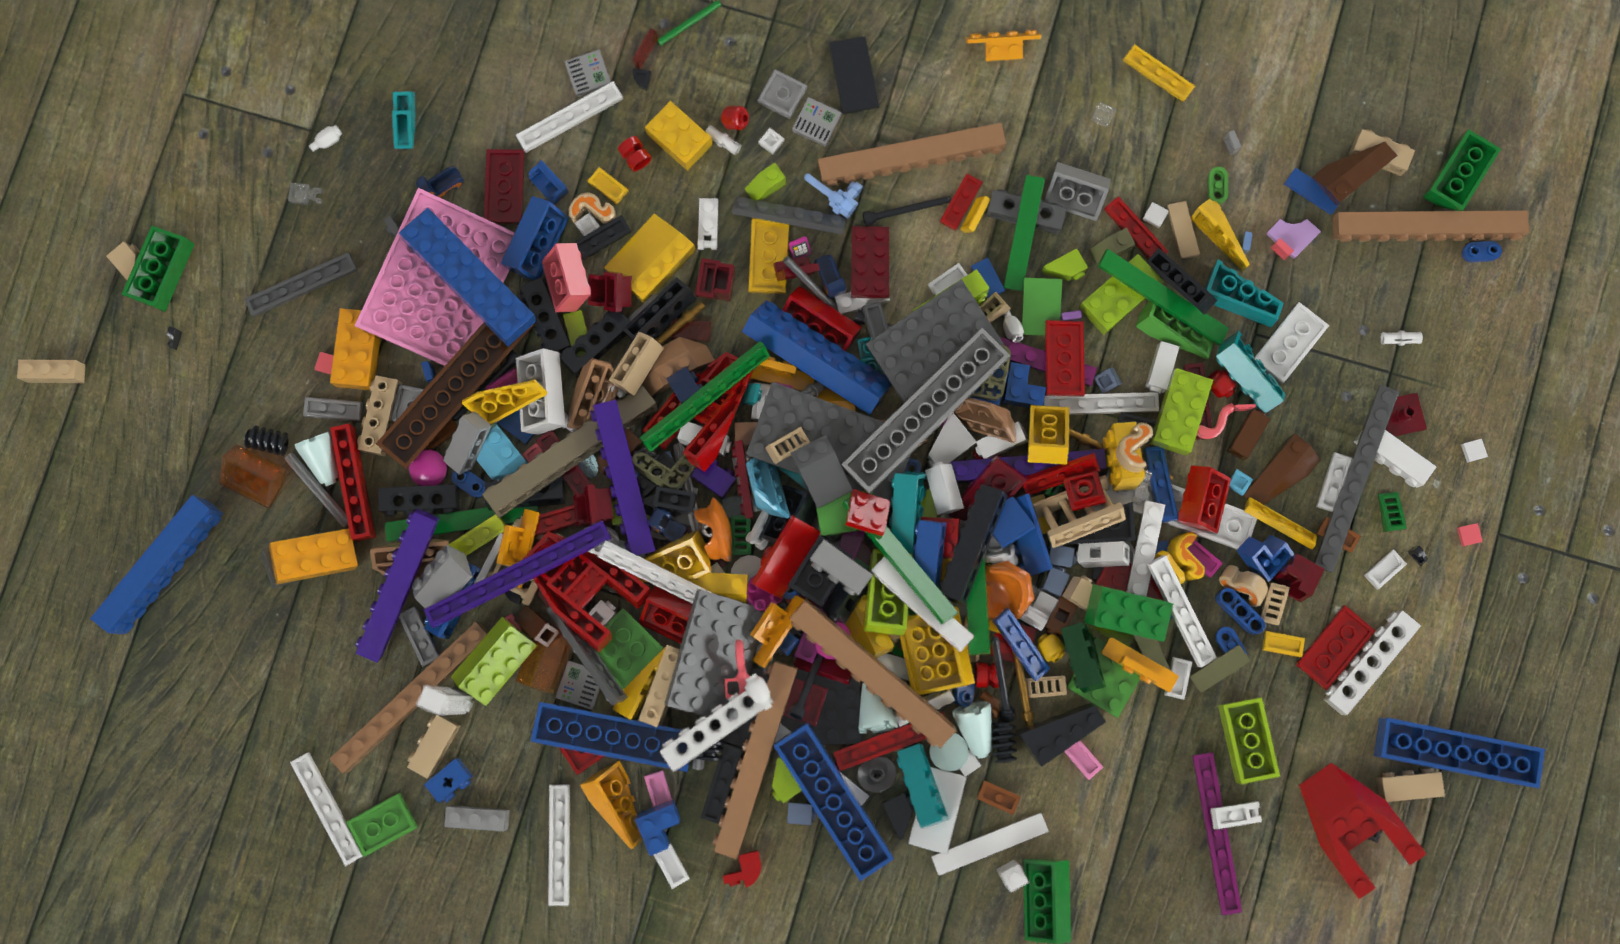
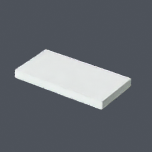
(1291, 342)
(939, 836)

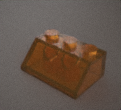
(251, 475)
(544, 665)

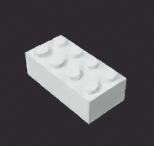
(547, 411)

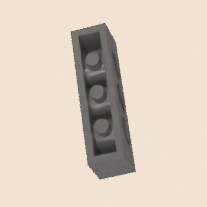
(998, 211)

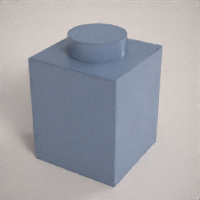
(1062, 556)
(1055, 581)
(800, 813)

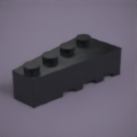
(1115, 533)
(1058, 733)

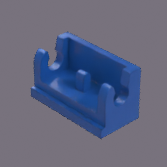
(547, 182)

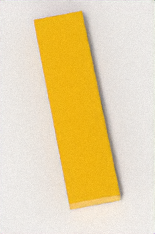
(1158, 73)
(1280, 523)

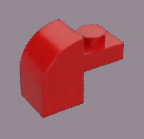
(749, 872)

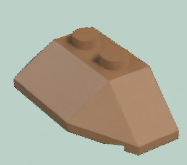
(673, 358)
(591, 389)
(987, 419)
(382, 555)

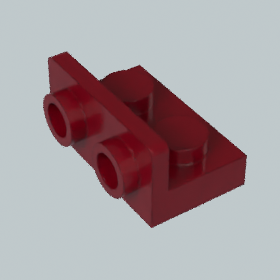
(783, 272)

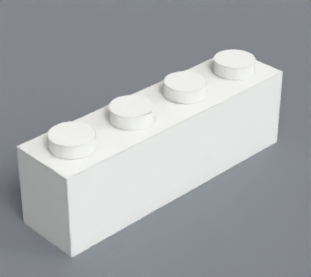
(1403, 460)

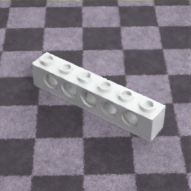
(1406, 629)
(445, 700)
(670, 748)

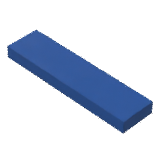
(1160, 481)
(1021, 644)

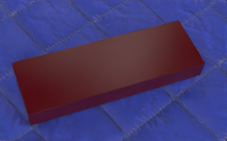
(827, 669)

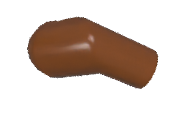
(994, 702)

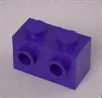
(715, 479)

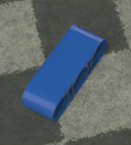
(1249, 614)

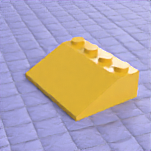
(652, 257)
(932, 660)

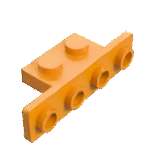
(1003, 46)
(783, 373)
(518, 540)
(772, 629)
(1139, 664)

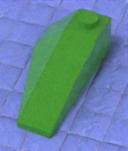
(1167, 328)

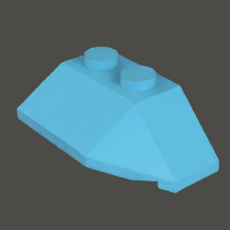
(499, 454)
(767, 488)

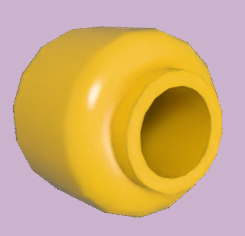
(1051, 647)

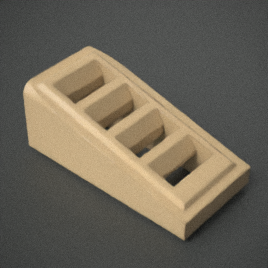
(998, 311)
(773, 452)
(1282, 601)
(1062, 685)

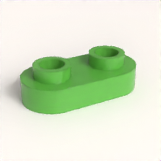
(1218, 187)

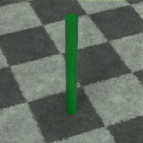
(689, 22)

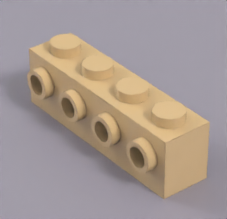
(378, 414)

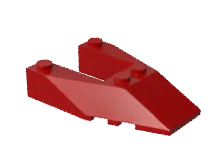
(715, 417)
(576, 583)
(1347, 815)

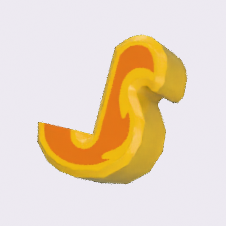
(1184, 558)

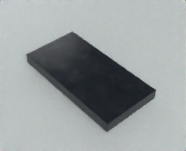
(854, 75)

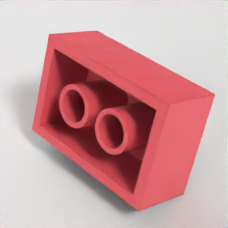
(566, 277)

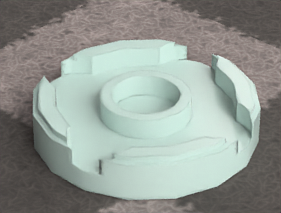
(951, 755)

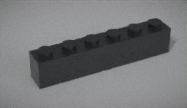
(973, 543)

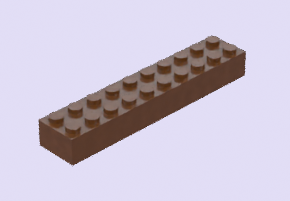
(444, 395)

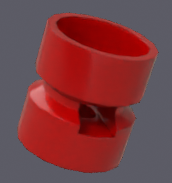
(636, 156)
(986, 675)

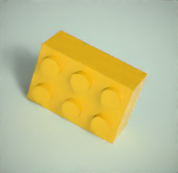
(678, 135)
(1048, 434)
(1120, 477)

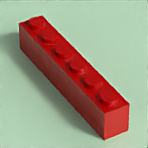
(353, 483)

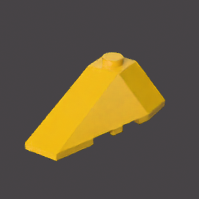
(723, 584)

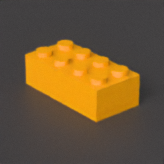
(354, 353)
(313, 556)

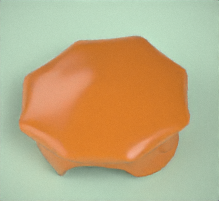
(721, 540)
(1008, 588)

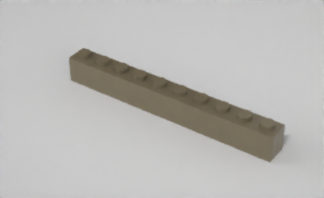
(563, 456)

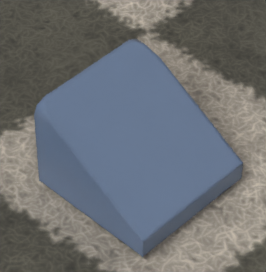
(1108, 380)

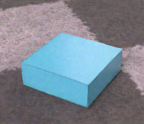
(1240, 482)

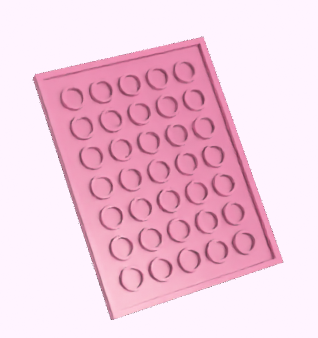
(412, 303)

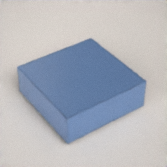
(1245, 242)

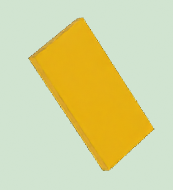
(768, 246)

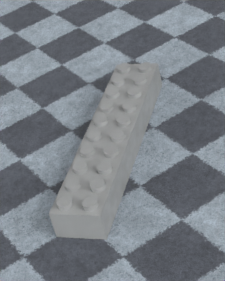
(925, 411)

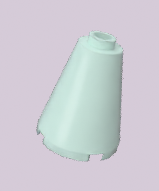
(320, 457)
(875, 714)
(976, 727)

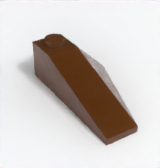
(1348, 174)
(1287, 467)

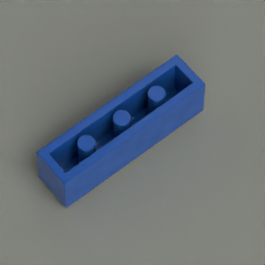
(930, 548)

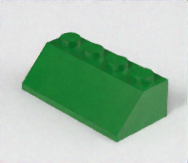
(1462, 172)
(158, 268)
(1047, 901)

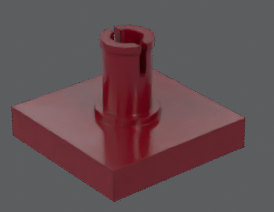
(1406, 416)

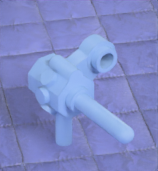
(840, 201)

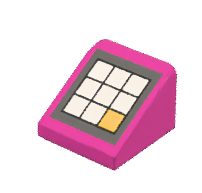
(799, 248)

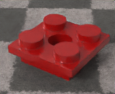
(1082, 500)

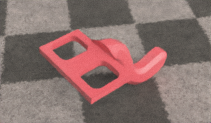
(1209, 433)
(742, 674)

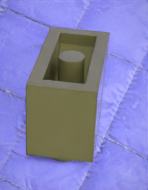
(1118, 243)

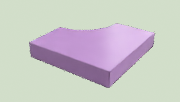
(1294, 235)

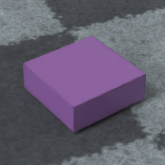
(1071, 316)

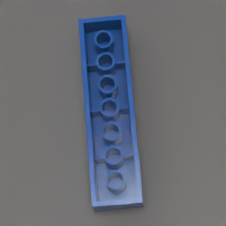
(467, 276)
(817, 356)
(157, 566)
(604, 735)
(1459, 752)
(833, 801)

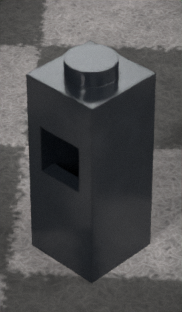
(841, 604)

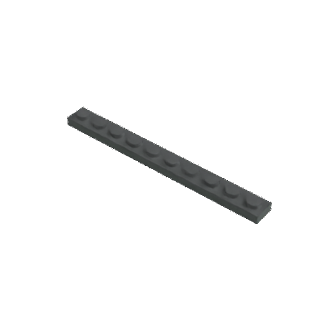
(1356, 478)

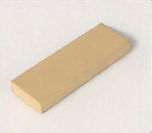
(1183, 230)

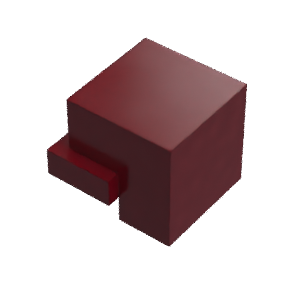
(715, 280)
(610, 290)
(593, 506)
(1300, 576)

